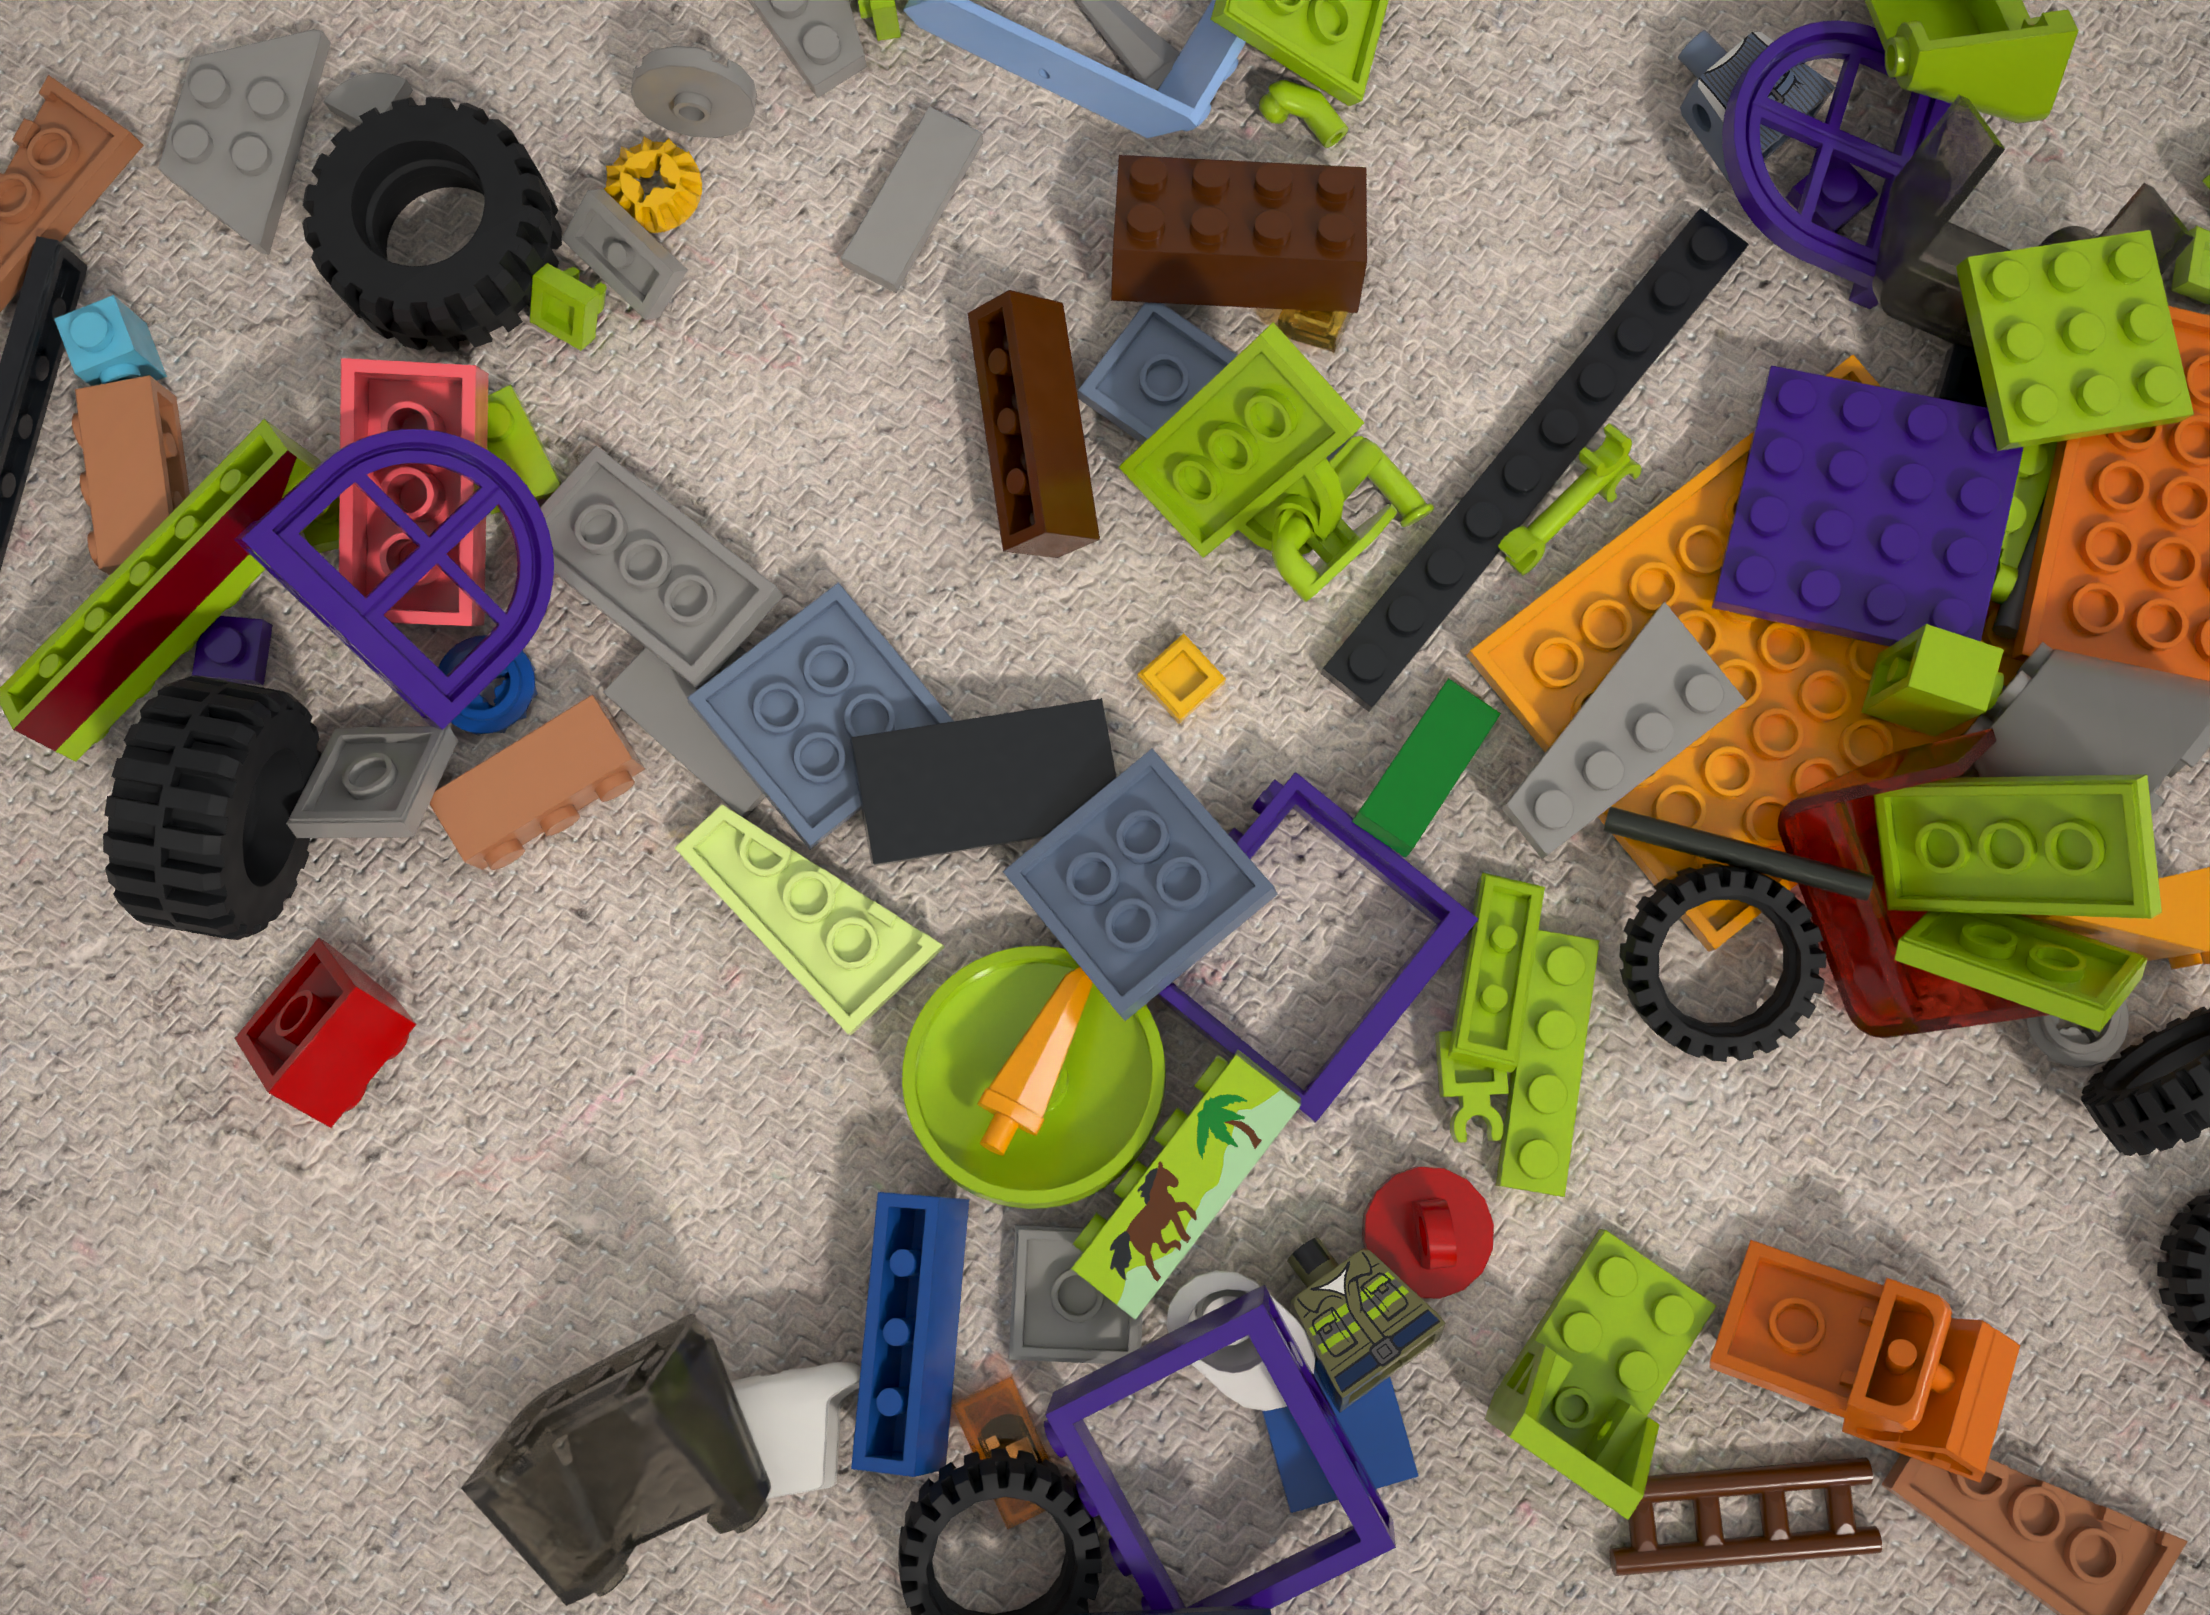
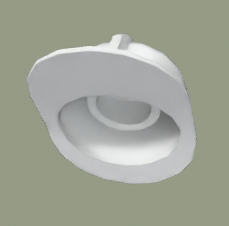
(1237, 1367)

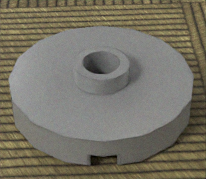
(692, 93)

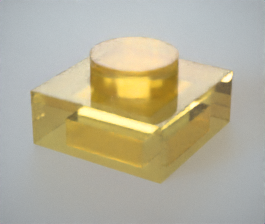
(1314, 327)

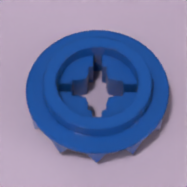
(511, 697)

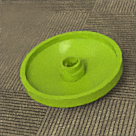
(1097, 1112)

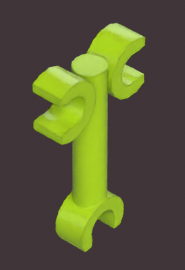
(1603, 473)

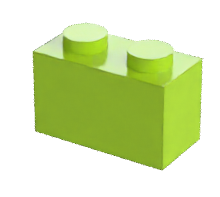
(1934, 681)

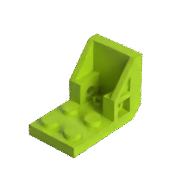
(1599, 1368)

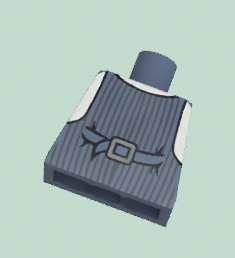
(1717, 75)

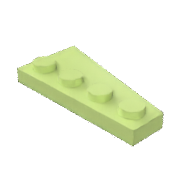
(816, 925)

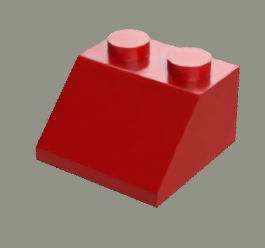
(324, 1034)

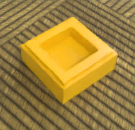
(1181, 678)

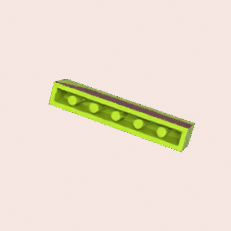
(154, 601)

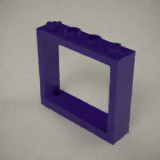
(1451, 926)
(1100, 1493)

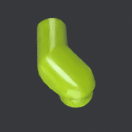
(1307, 103)

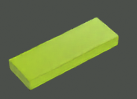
(1496, 973)

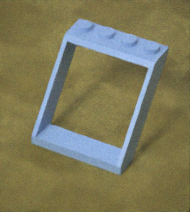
(1176, 106)

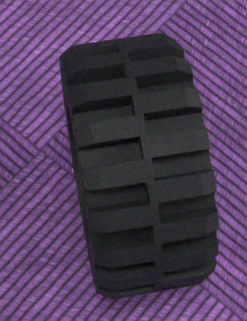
(387, 167)
(206, 807)

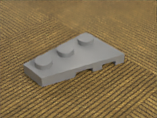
(816, 38)

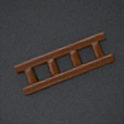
(1776, 1542)

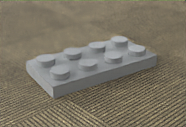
(653, 568)

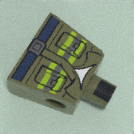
(1358, 1320)

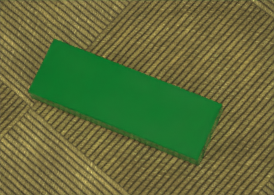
(1426, 768)

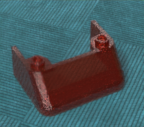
(1861, 937)

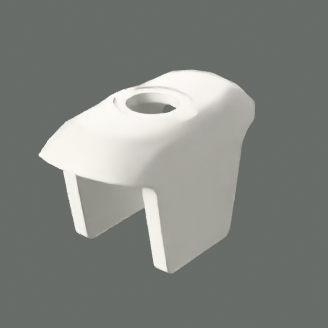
(798, 1423)

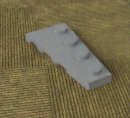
(1635, 721)

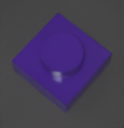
(1840, 198)
(234, 650)

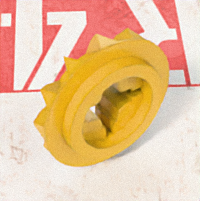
(663, 207)

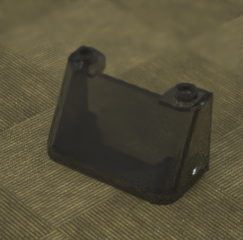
(622, 1461)

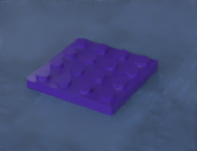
(1867, 511)

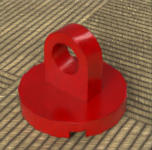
(1429, 1230)

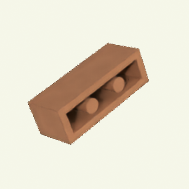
(131, 463)
(536, 785)

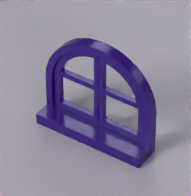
(1745, 164)
(361, 620)

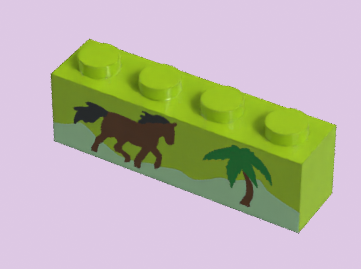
(1185, 1183)

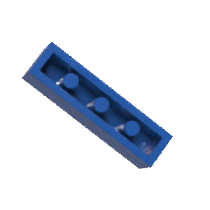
(910, 1334)

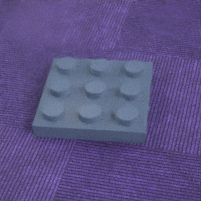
(800, 700)
(1140, 884)

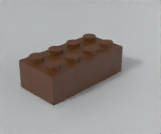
(1239, 233)

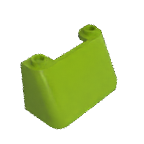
(1977, 51)

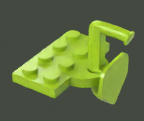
(1255, 462)

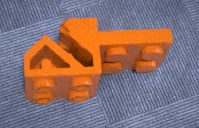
(1870, 1355)

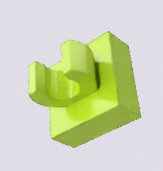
(566, 305)

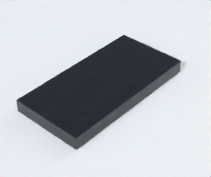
(979, 779)

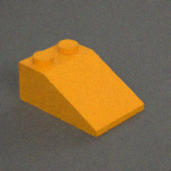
(2175, 934)

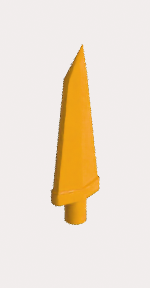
(1029, 1075)

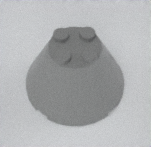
(2095, 718)

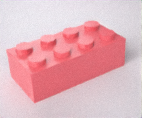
(399, 396)

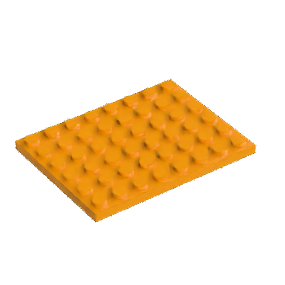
(1797, 682)

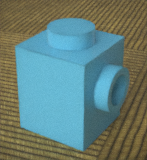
(109, 343)

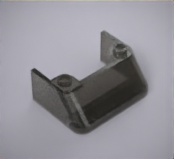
(1921, 249)

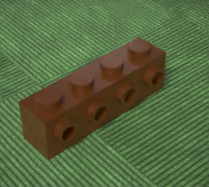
(1033, 425)

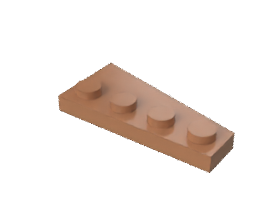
(55, 176)
(2043, 1537)

